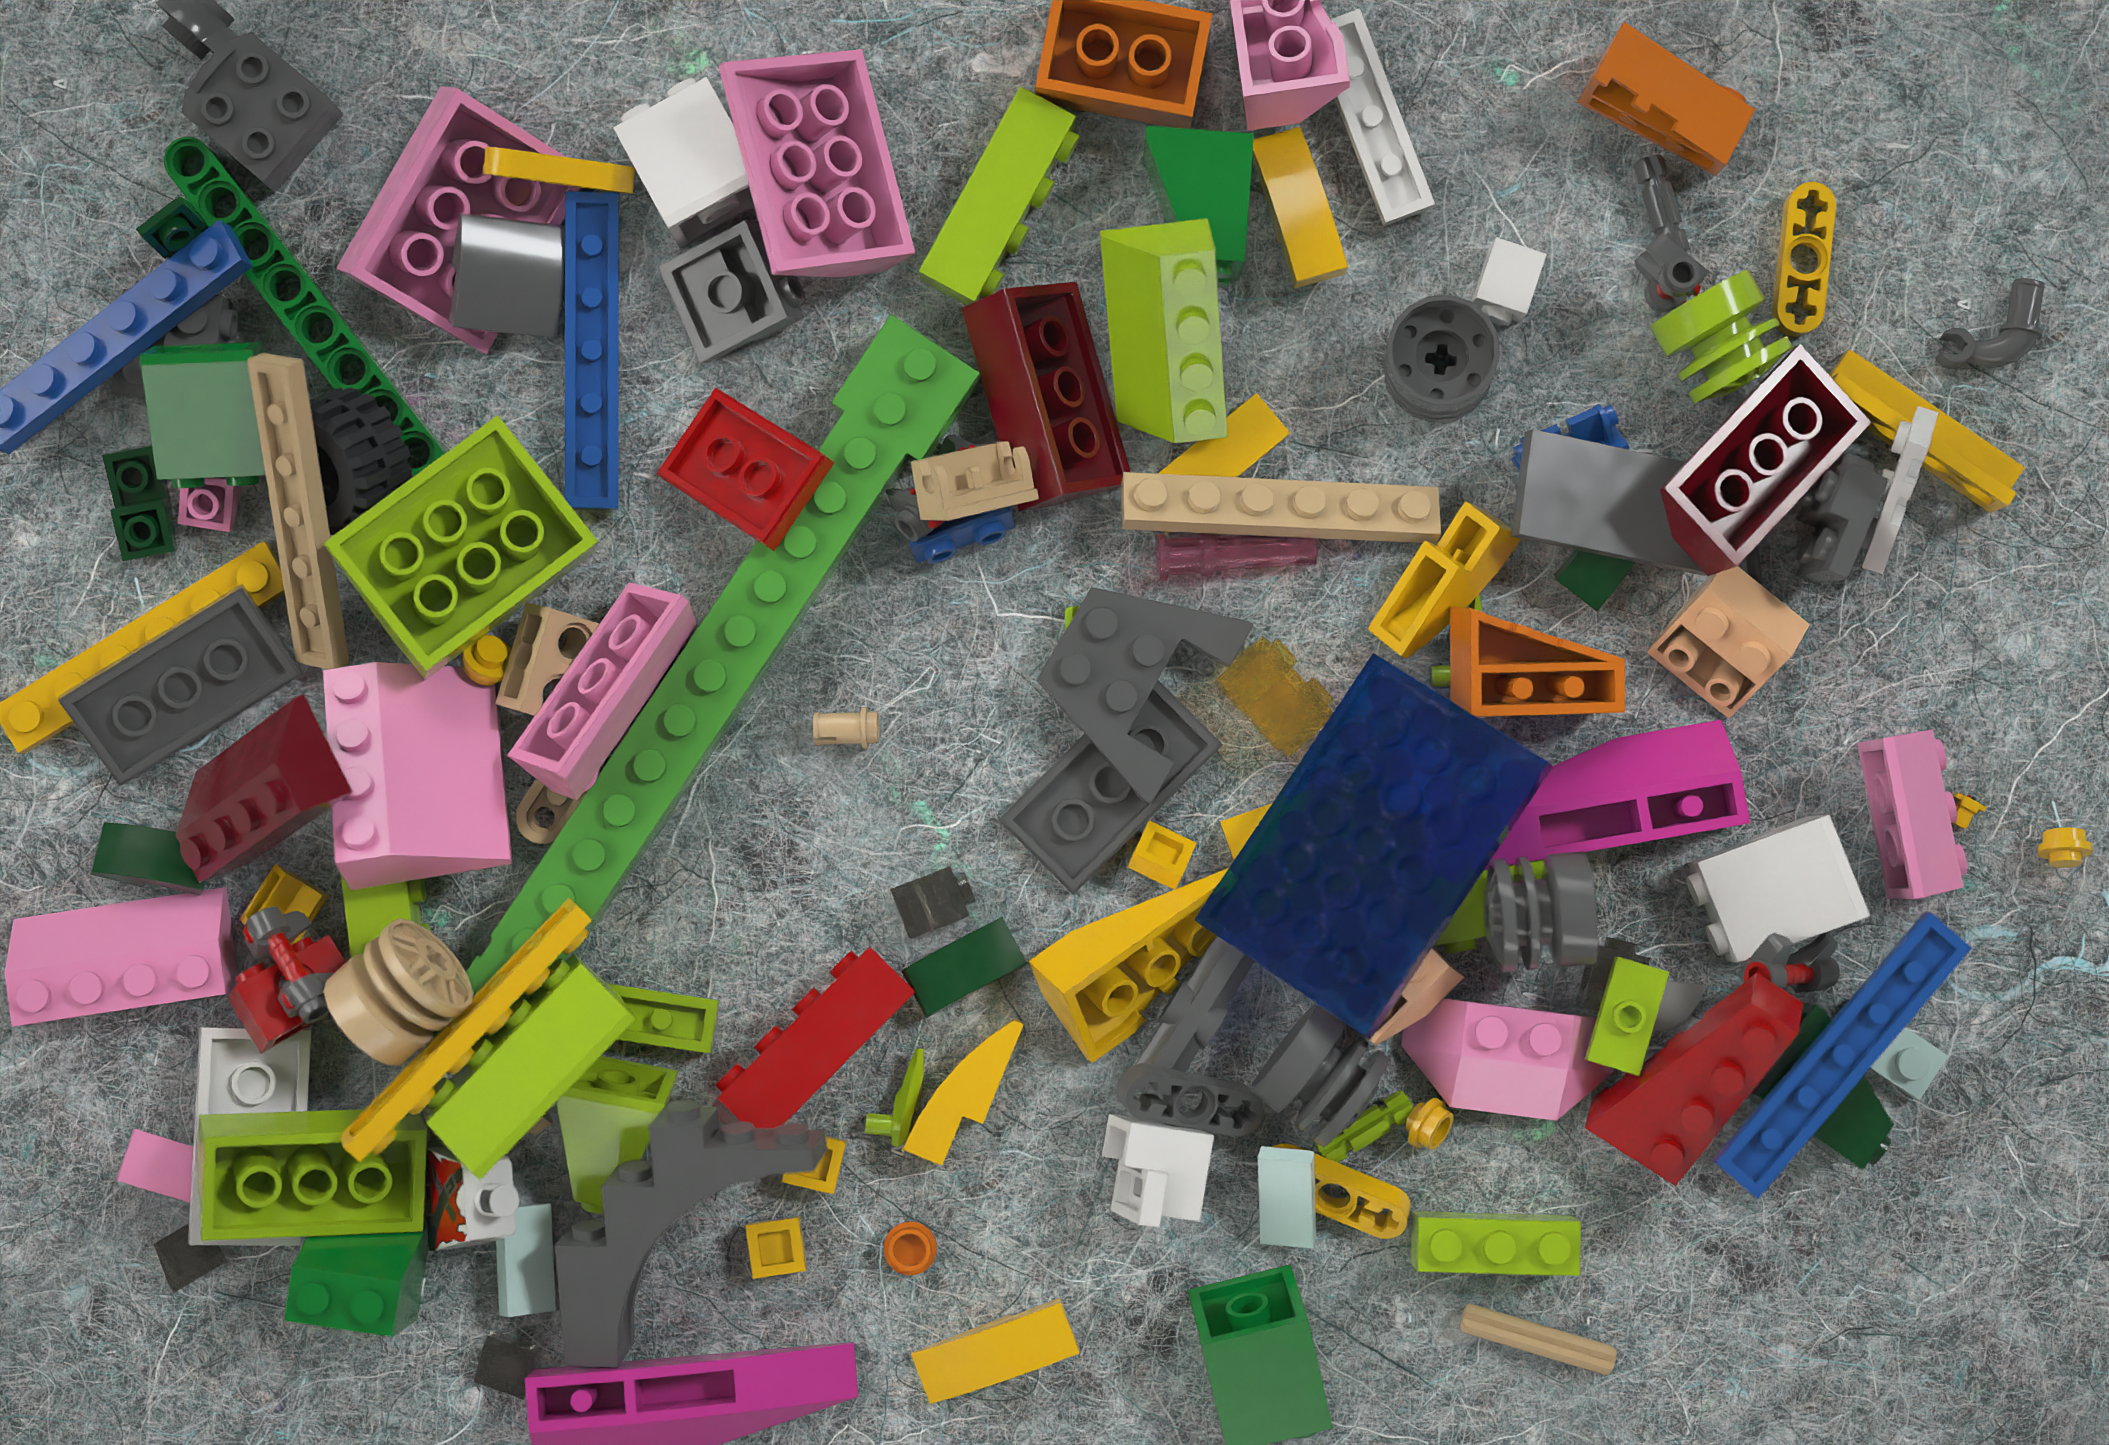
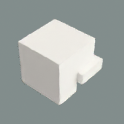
(1158, 1169)

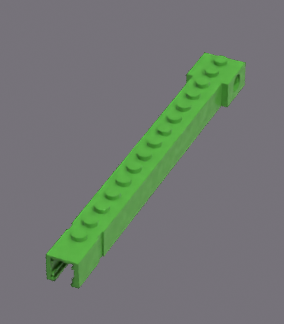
(892, 413)

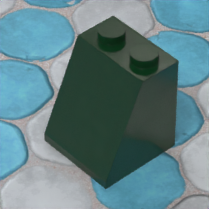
(1858, 1125)

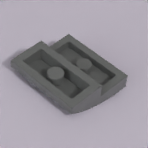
(507, 275)

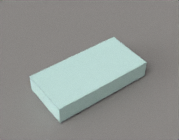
(1287, 1197)
(527, 1263)

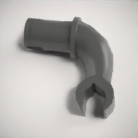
(2015, 335)

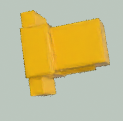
(1966, 807)

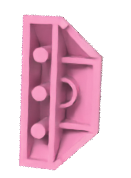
(1505, 1057)

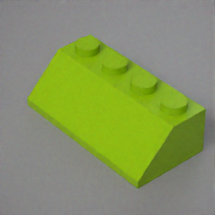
(1165, 330)
(526, 1064)
(297, 1180)

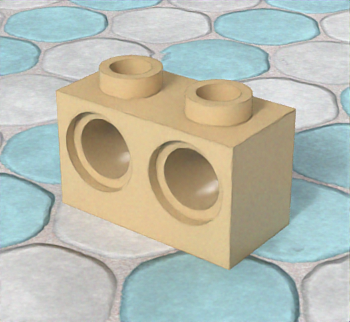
(537, 658)

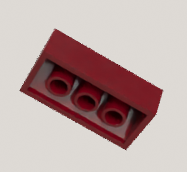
(1048, 389)
(1759, 462)
(259, 792)

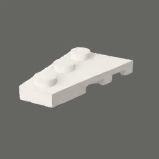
(1912, 444)

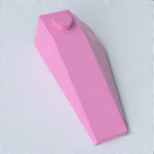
(1287, 60)

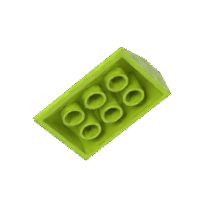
(461, 546)

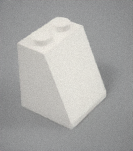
(688, 159)
(1777, 883)

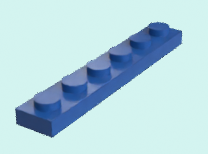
(119, 333)
(591, 350)
(1841, 1054)

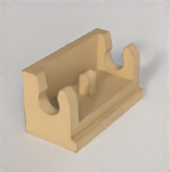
(972, 481)

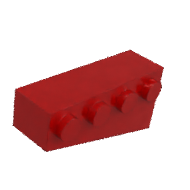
(814, 1045)
(1697, 1080)

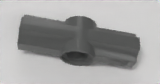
(1197, 1007)

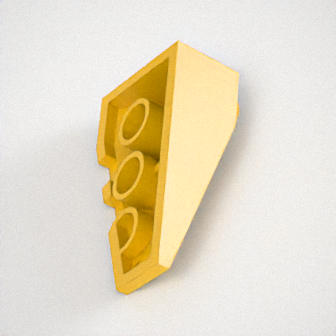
(1116, 966)

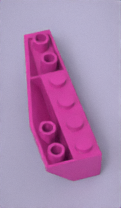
(1633, 794)
(687, 1397)

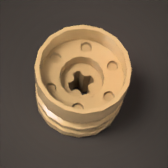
(398, 992)

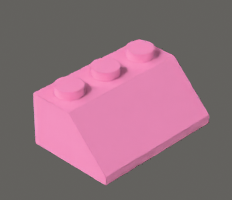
(1912, 815)

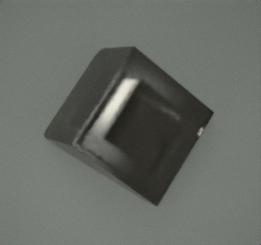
(186, 1262)
(506, 1363)

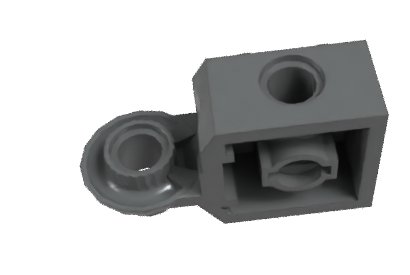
(248, 94)

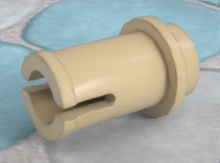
(846, 728)

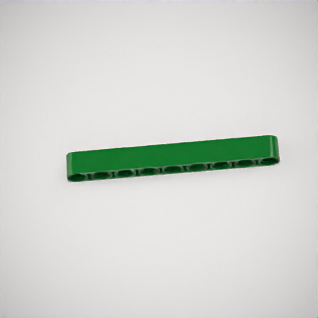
(311, 303)

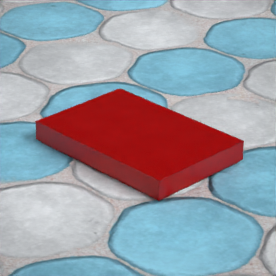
(745, 468)

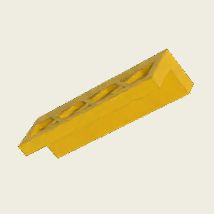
(1954, 451)

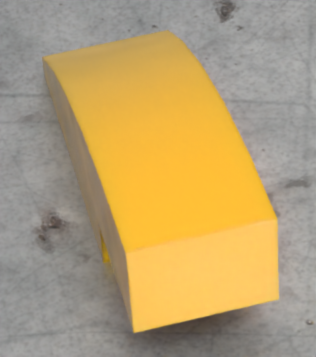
(1298, 208)
(1443, 577)
(964, 1093)
(996, 1351)

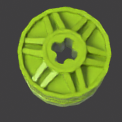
(1721, 337)

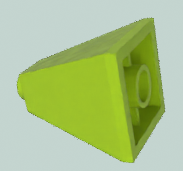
(608, 1121)

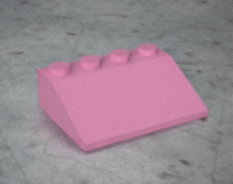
(817, 164)
(412, 225)
(419, 773)

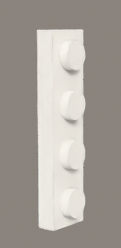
(1378, 129)

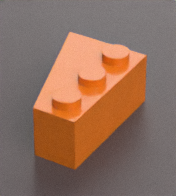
(1666, 101)
(1521, 671)

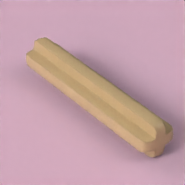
(1538, 1339)

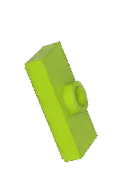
(1627, 1015)

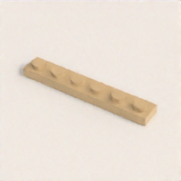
(1280, 507)
(298, 510)

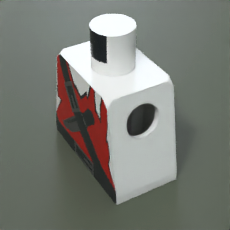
(462, 1207)

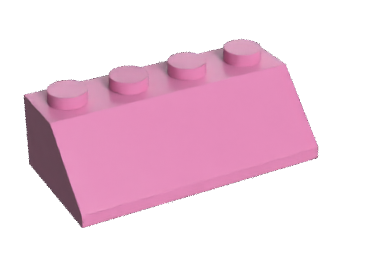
(605, 689)
(120, 957)

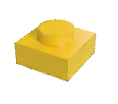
(1162, 855)
(826, 1173)
(776, 1247)

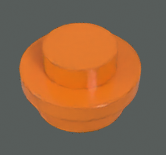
(910, 1248)

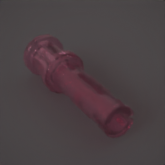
(1210, 554)

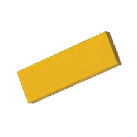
(1251, 435)

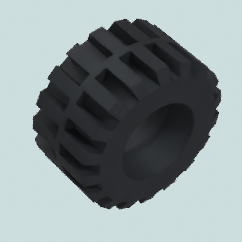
(357, 454)

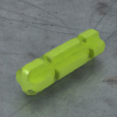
(1369, 1126)

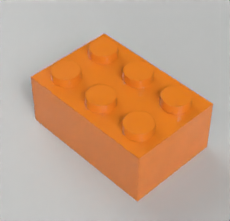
(1124, 59)

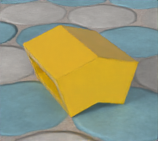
(289, 894)

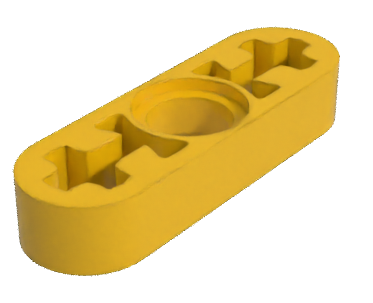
(558, 170)
(1795, 220)
(1376, 1196)

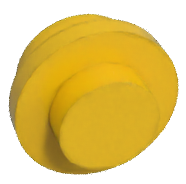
(486, 660)
(2064, 847)
(1429, 1124)

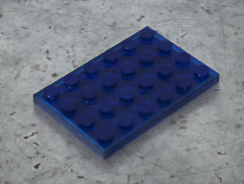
(1373, 844)

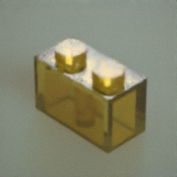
(1276, 696)

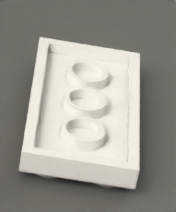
(242, 1080)

